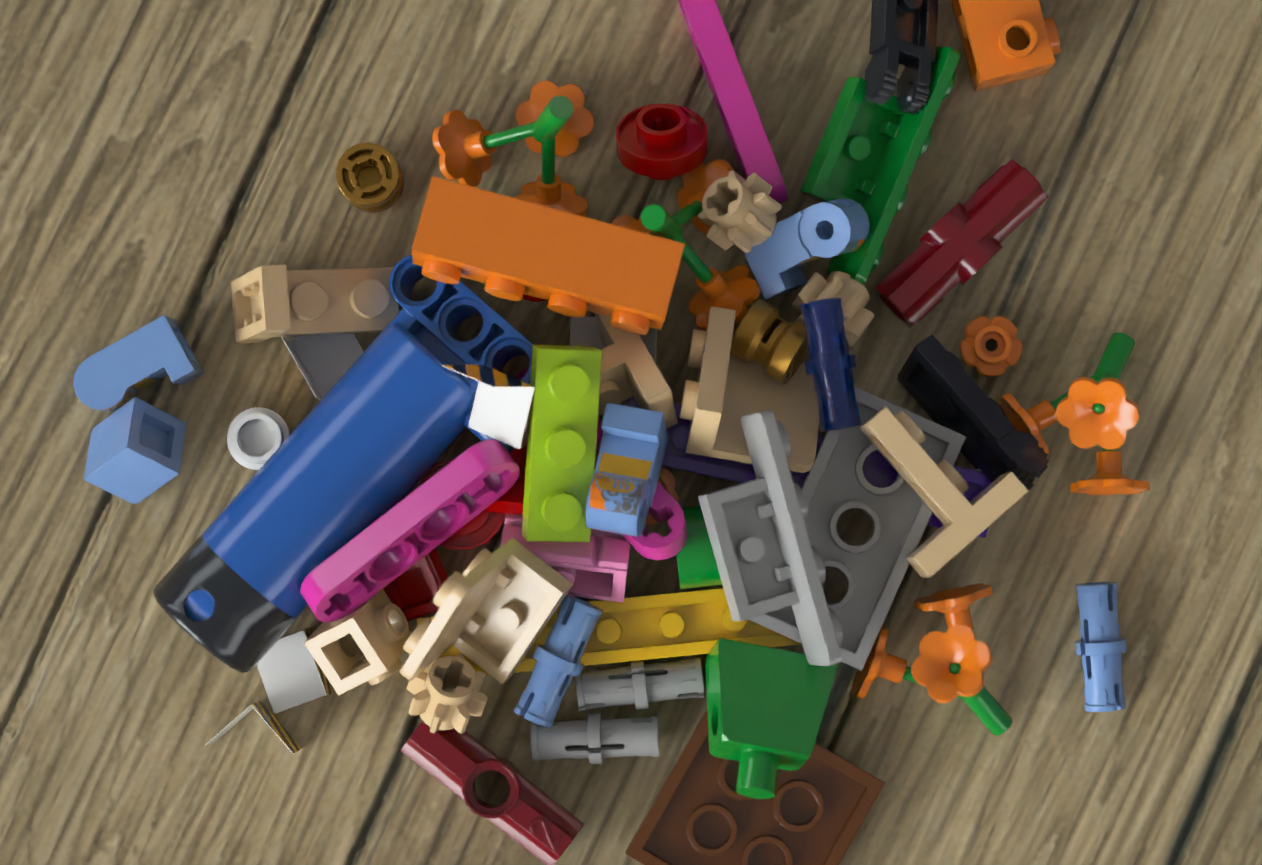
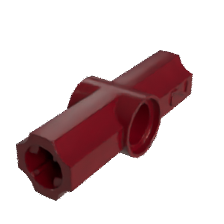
(961, 243)
(526, 814)

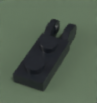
(903, 35)
(956, 402)

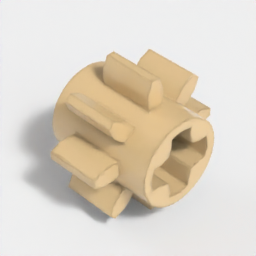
(739, 211)
(853, 297)
(447, 694)

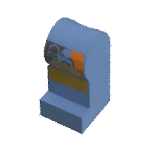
(813, 233)
(123, 368)
(626, 469)

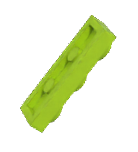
(561, 442)

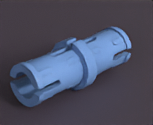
(1101, 646)
(558, 661)

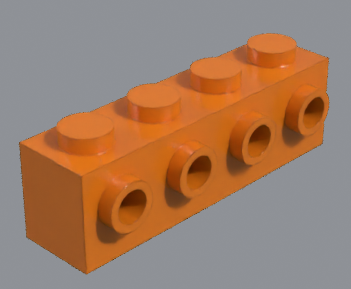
(1005, 40)
(546, 255)

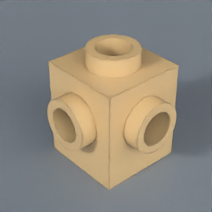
(361, 644)

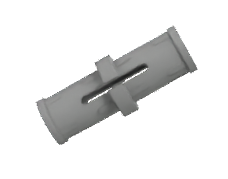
(640, 684)
(596, 739)

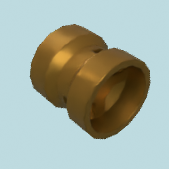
(379, 184)
(770, 341)

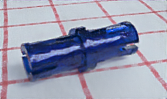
(831, 364)

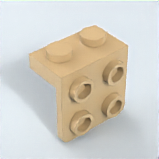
(736, 388)
(489, 612)

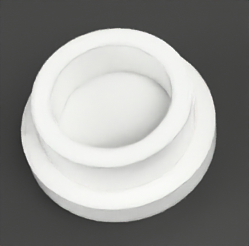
(256, 436)

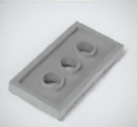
(897, 519)

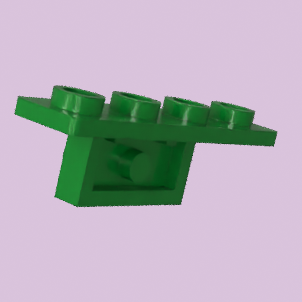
(871, 155)

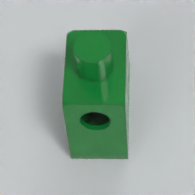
(763, 710)

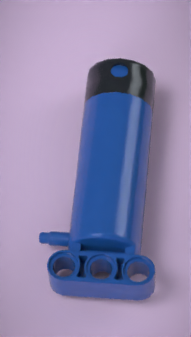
(337, 471)

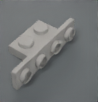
(765, 545)

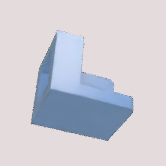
(135, 451)

